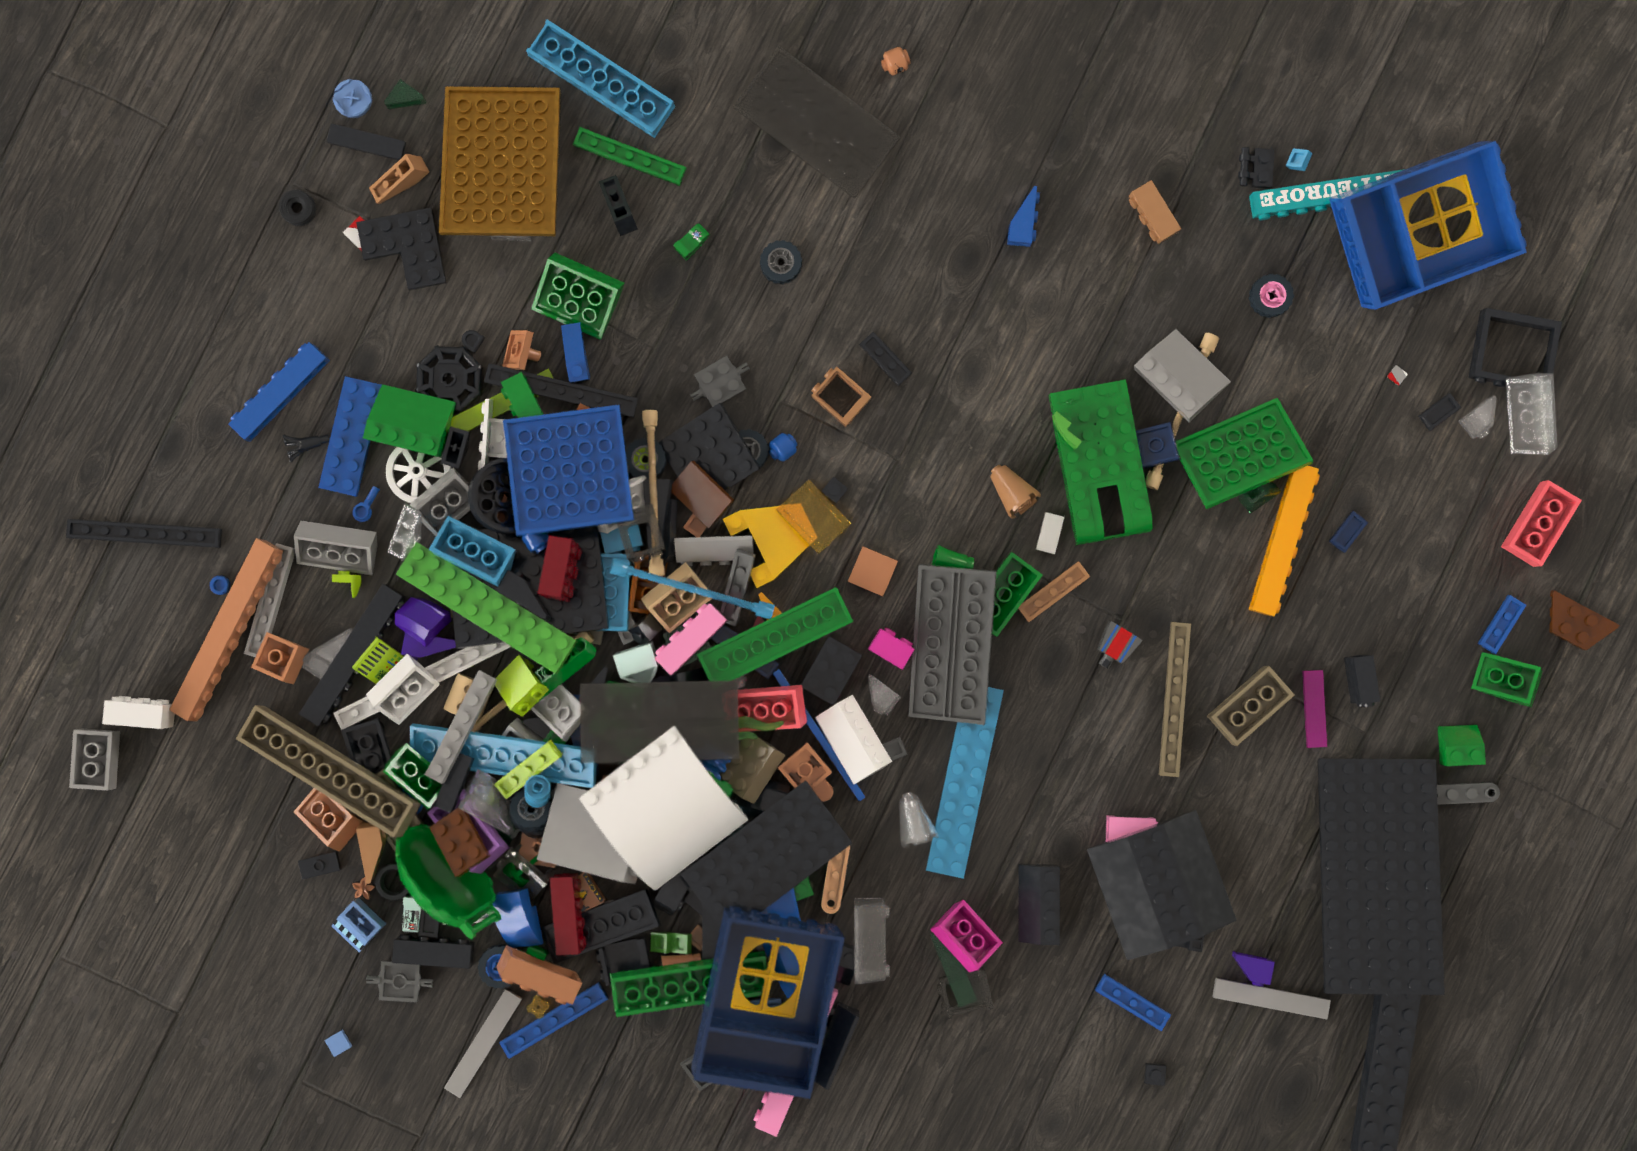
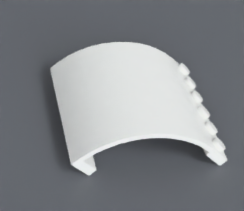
(662, 809)

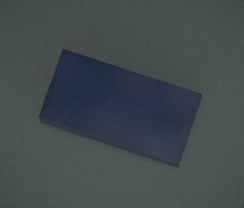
(1348, 531)

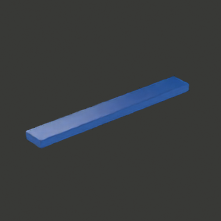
(824, 743)

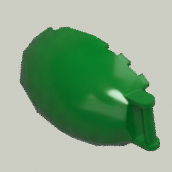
(437, 890)

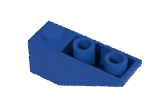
(1021, 226)

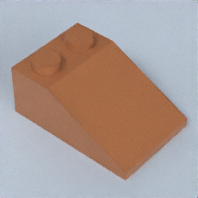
(328, 819)

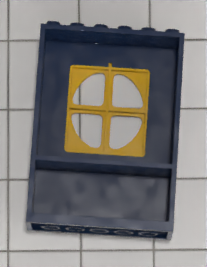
(759, 1043)

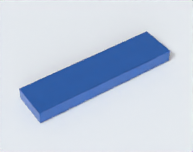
(1133, 1002)

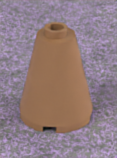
(1013, 490)

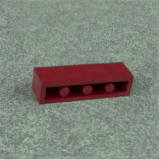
(567, 914)

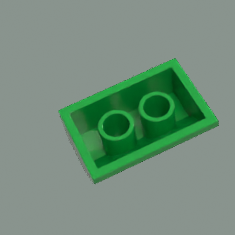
(409, 771)

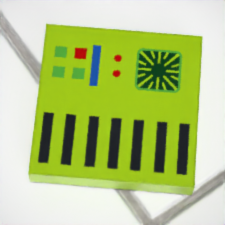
(377, 660)

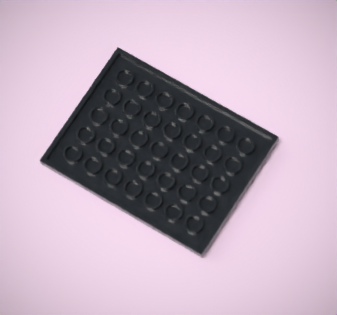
(581, 614)

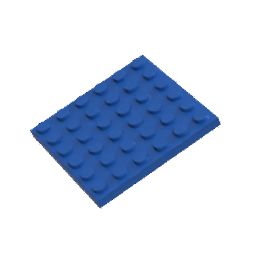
(568, 470)

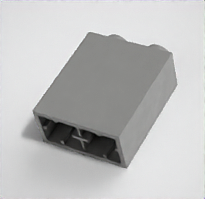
(576, 840)

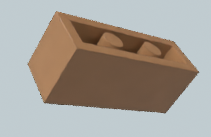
(1154, 212)

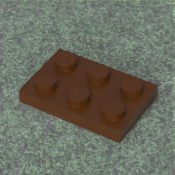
(459, 842)

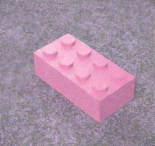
(691, 639)

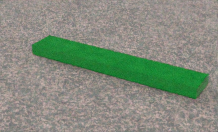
(629, 156)

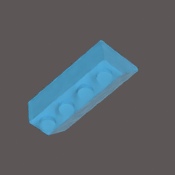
(473, 551)

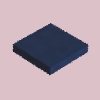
(1157, 445)

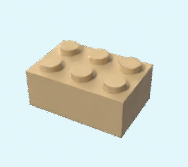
(674, 605)

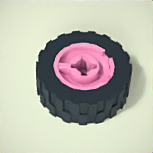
(1261, 300)

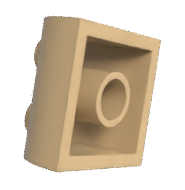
(458, 692)

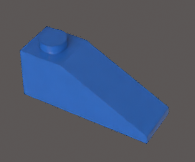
(575, 352)

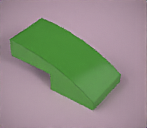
(1062, 425)
(671, 942)

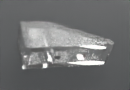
(406, 532)
(321, 658)

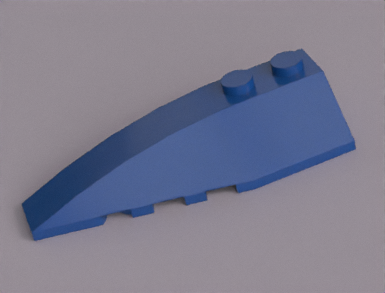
(786, 959)

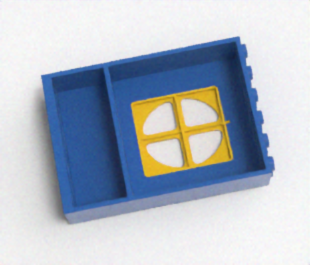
(1380, 239)

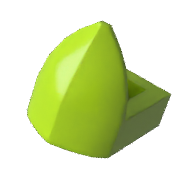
(345, 577)

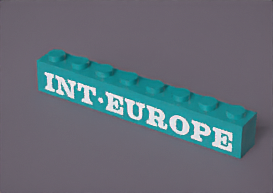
(1306, 196)

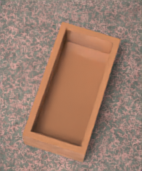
(538, 975)

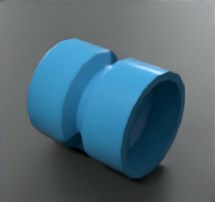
(537, 791)

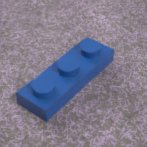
(1502, 624)

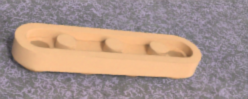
(835, 881)

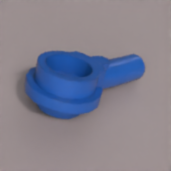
(362, 511)

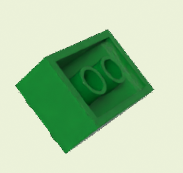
(1507, 679)

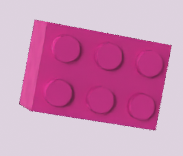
(891, 648)
(966, 936)

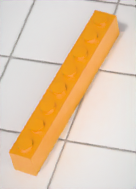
(1283, 541)

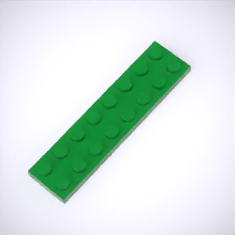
(775, 637)

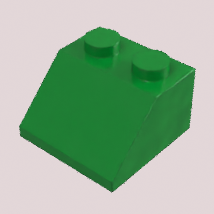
(1461, 745)

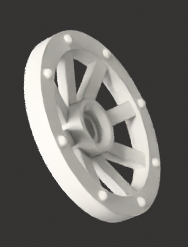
(421, 476)

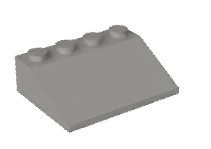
(1181, 375)

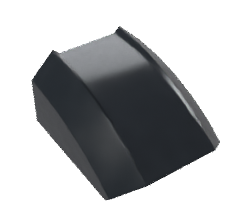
(770, 795)

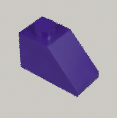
(1255, 968)

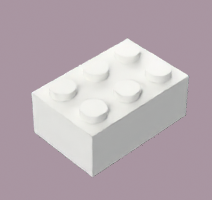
(138, 712)

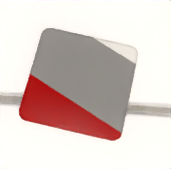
(1397, 375)

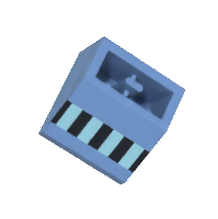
(358, 924)

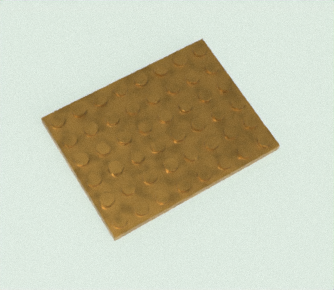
(500, 161)

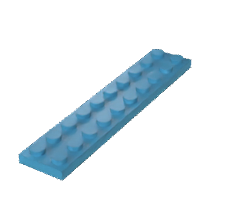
(501, 754)
(963, 791)

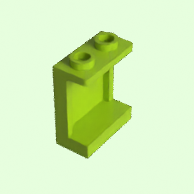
(520, 686)

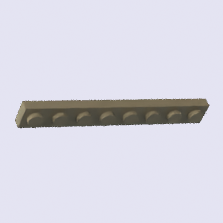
(1174, 699)

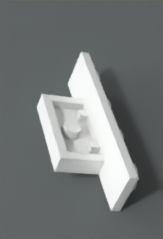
(493, 435)

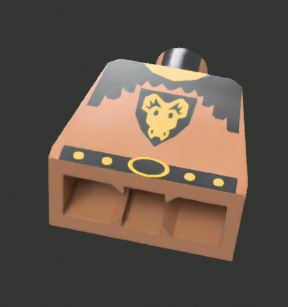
(590, 892)

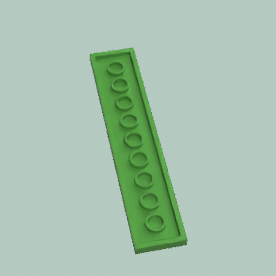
(486, 608)

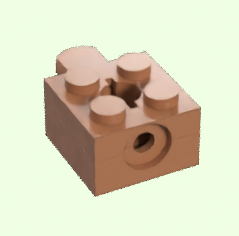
(808, 766)

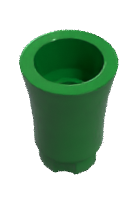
(950, 558)

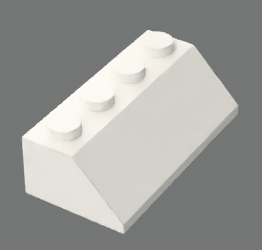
(853, 739)

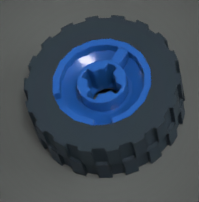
(488, 969)

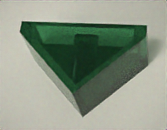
(403, 96)

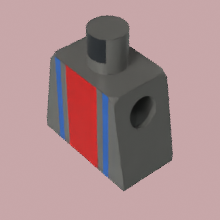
(1116, 644)

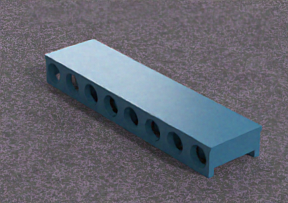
(601, 78)

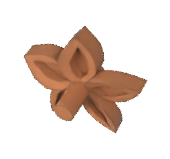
(363, 888)

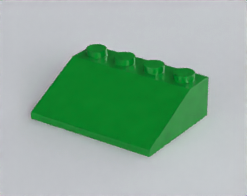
(577, 294)
(410, 421)

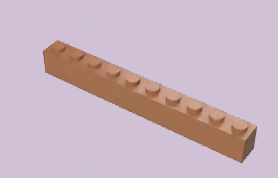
(226, 630)

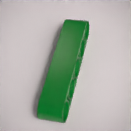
(579, 656)

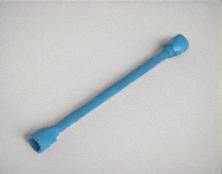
(622, 569)

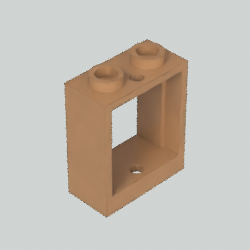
(858, 406)

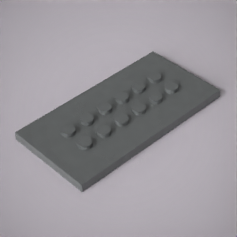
(952, 644)

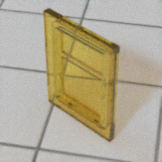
(813, 516)

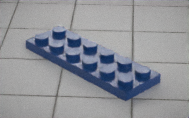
(346, 447)

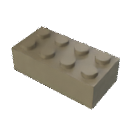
(1250, 705)

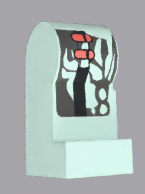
(411, 915)

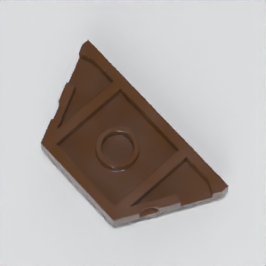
(1577, 623)

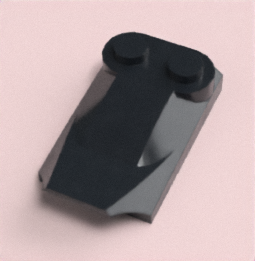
(367, 745)

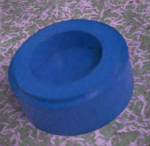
(220, 585)

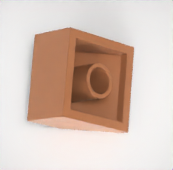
(279, 658)

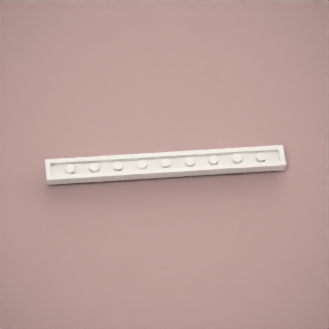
(440, 671)

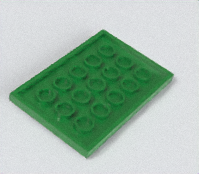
(1242, 453)

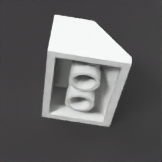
(402, 689)

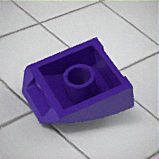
(422, 619)

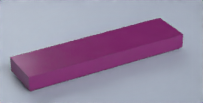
(1314, 708)

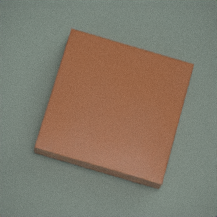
(872, 571)

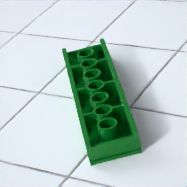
(675, 985)

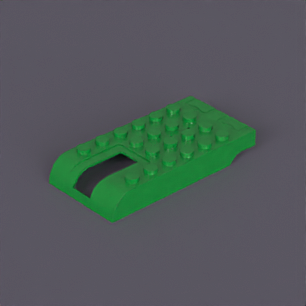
(1104, 464)

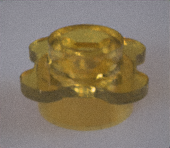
(543, 1006)

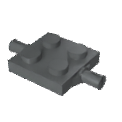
(720, 381)
(399, 982)

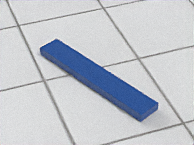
(553, 1020)

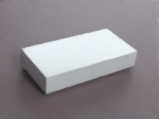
(1049, 533)

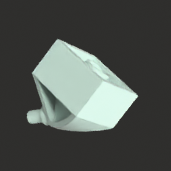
(637, 663)

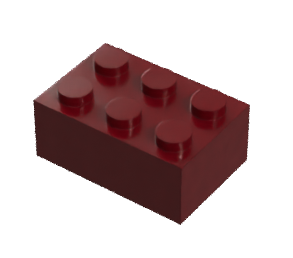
(559, 569)

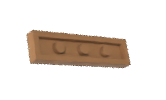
(1053, 591)

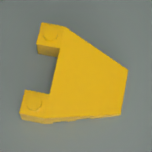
(774, 537)

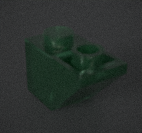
(1259, 496)

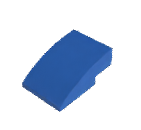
(519, 919)

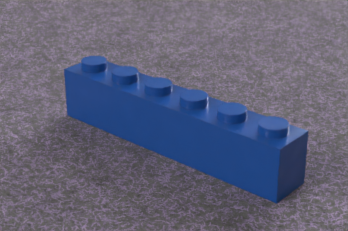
(278, 392)

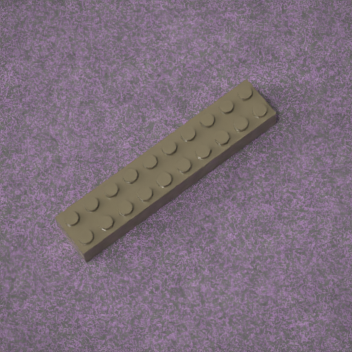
(328, 771)

